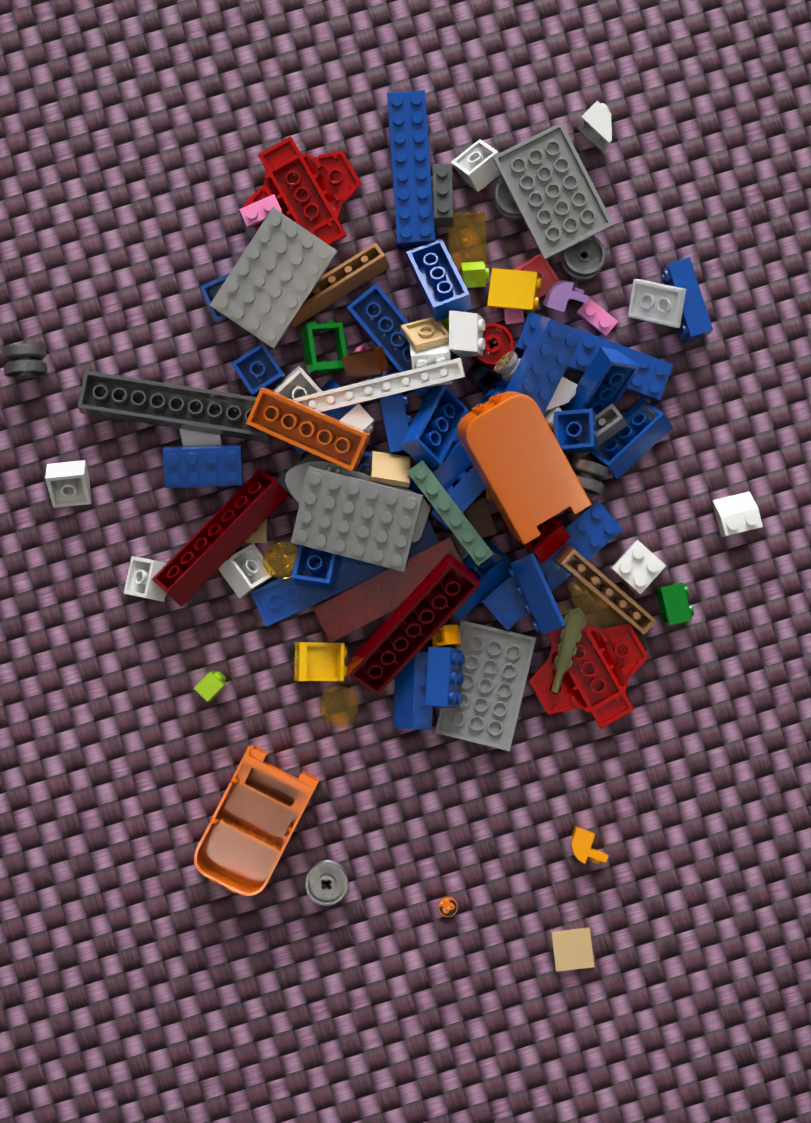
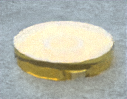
(280, 559)
(339, 704)

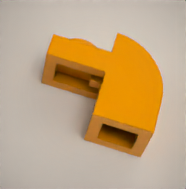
(447, 636)
(581, 846)

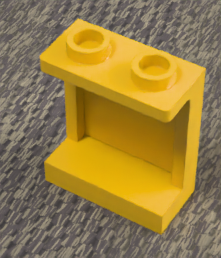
(514, 290)
(319, 661)

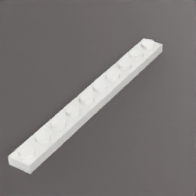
(384, 386)

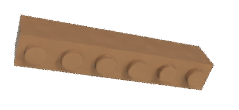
(342, 281)
(605, 589)

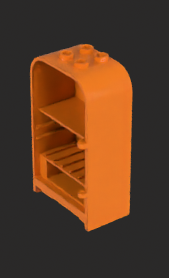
(520, 463)
(252, 824)

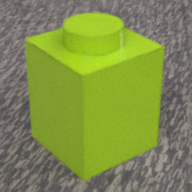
(474, 274)

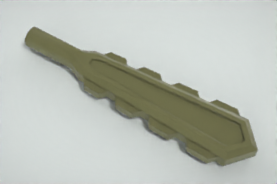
(570, 635)

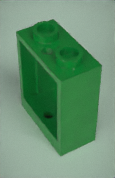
(312, 365)

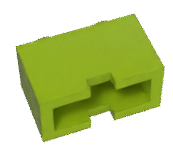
(211, 685)

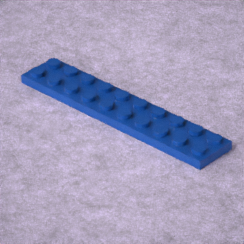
(285, 598)

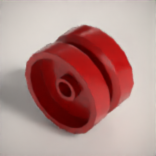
(502, 341)

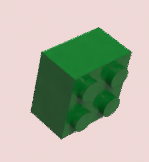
(674, 604)

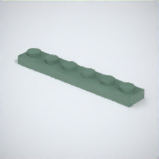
(450, 513)

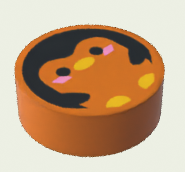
(447, 906)

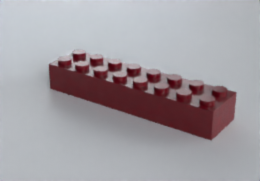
(220, 537)
(380, 594)
(412, 624)

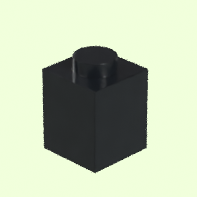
(481, 377)

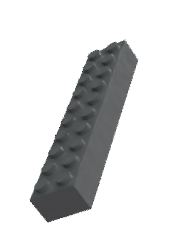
(168, 405)

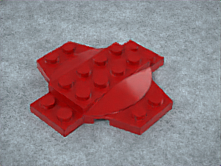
(308, 187)
(597, 674)

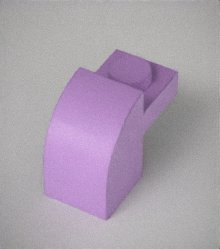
(559, 294)

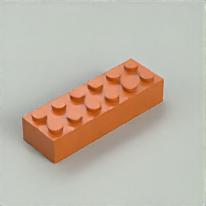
(308, 429)

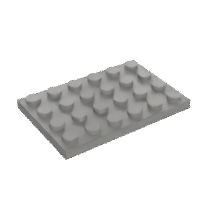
(553, 191)
(273, 278)
(356, 518)
(492, 686)

